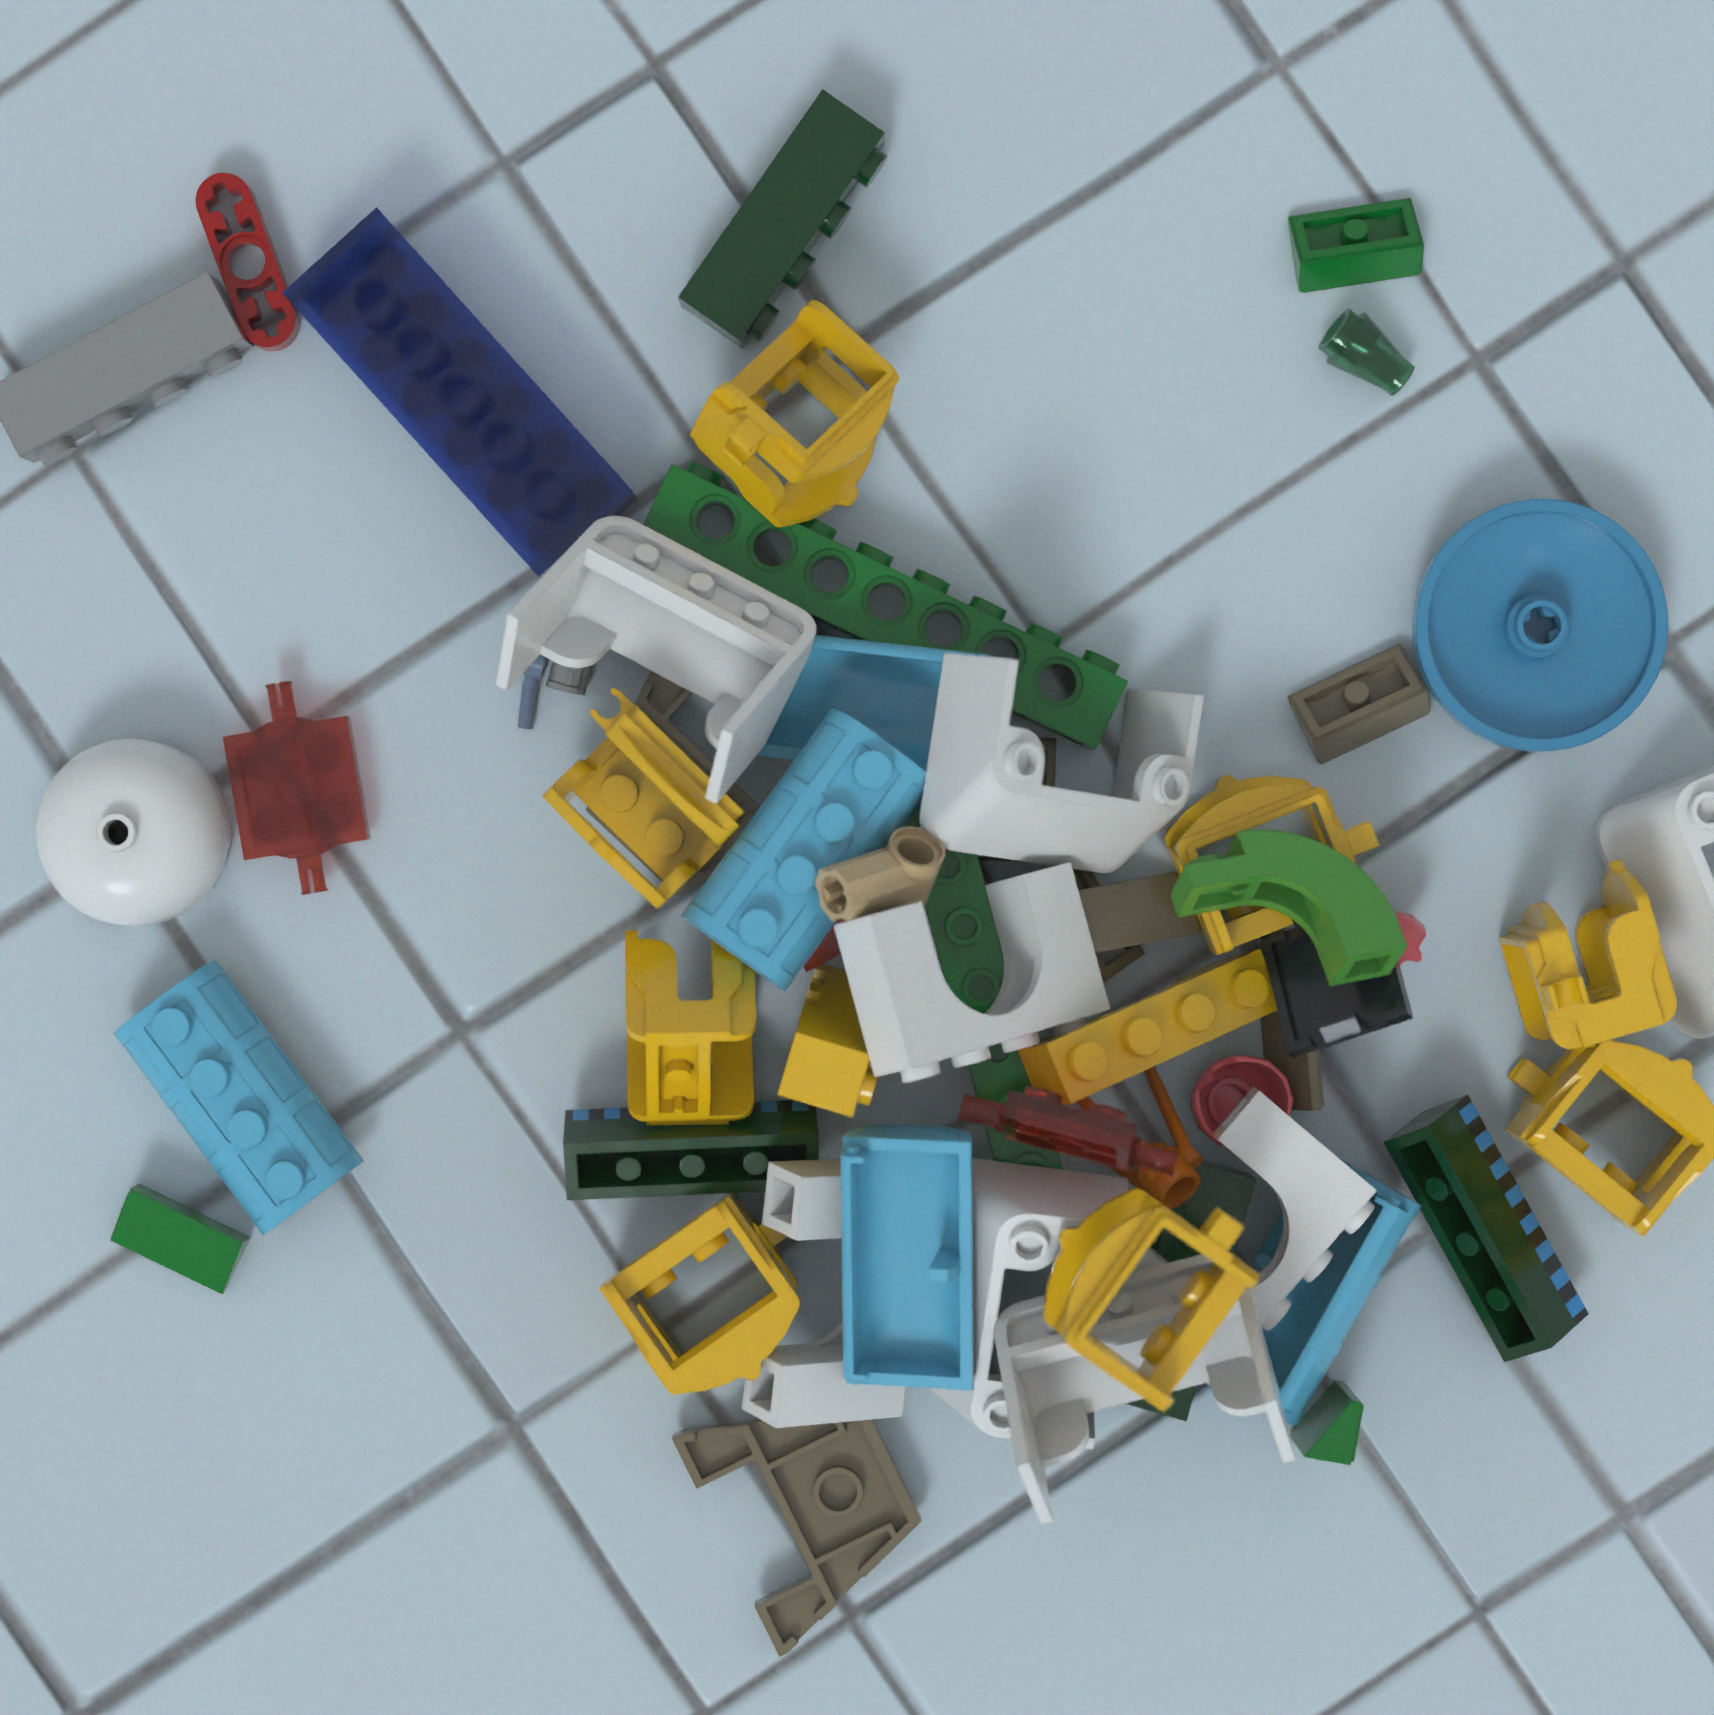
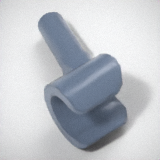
(529, 691)

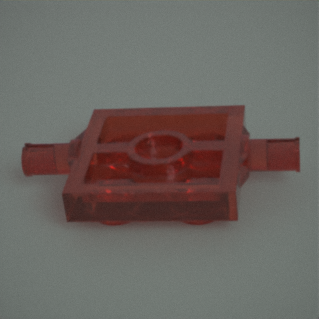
(296, 787)
(1090, 1135)

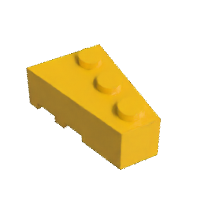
(828, 1053)

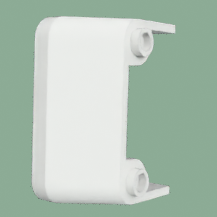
(674, 616)
(987, 776)
(1661, 845)
(1017, 1228)
(1054, 1387)

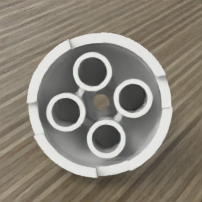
(173, 822)

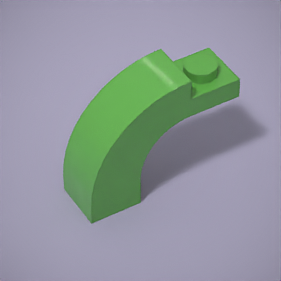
(1309, 884)

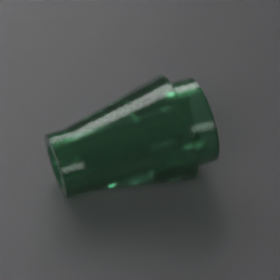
(1365, 352)

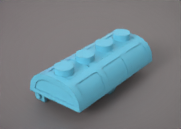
(875, 683)
(828, 807)
(238, 1096)
(907, 1256)
(1327, 1307)

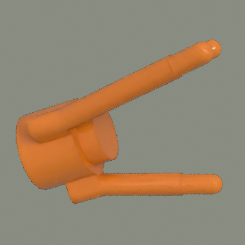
(1166, 1189)

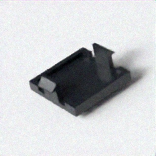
(1322, 1014)

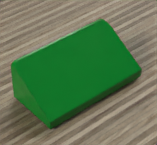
(1356, 245)
(179, 1238)
(1330, 1426)

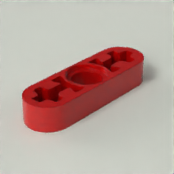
(214, 225)

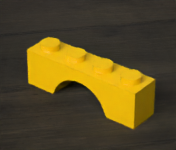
(1152, 1029)

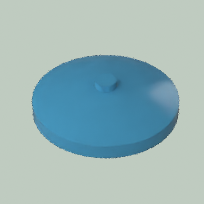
(1540, 625)

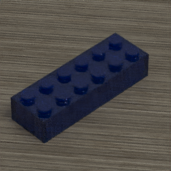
(458, 392)

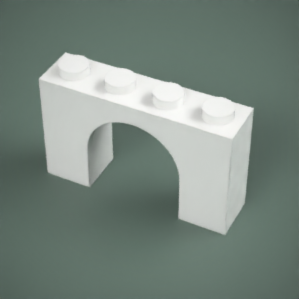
(917, 1020)
(1314, 1192)
(806, 1380)

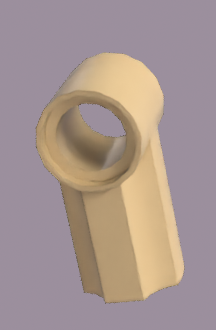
(882, 878)

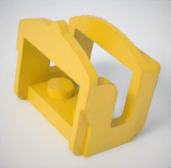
(826, 473)
(649, 800)
(1240, 807)
(1620, 959)
(674, 1038)
(1652, 1081)
(1099, 1259)
(740, 1343)

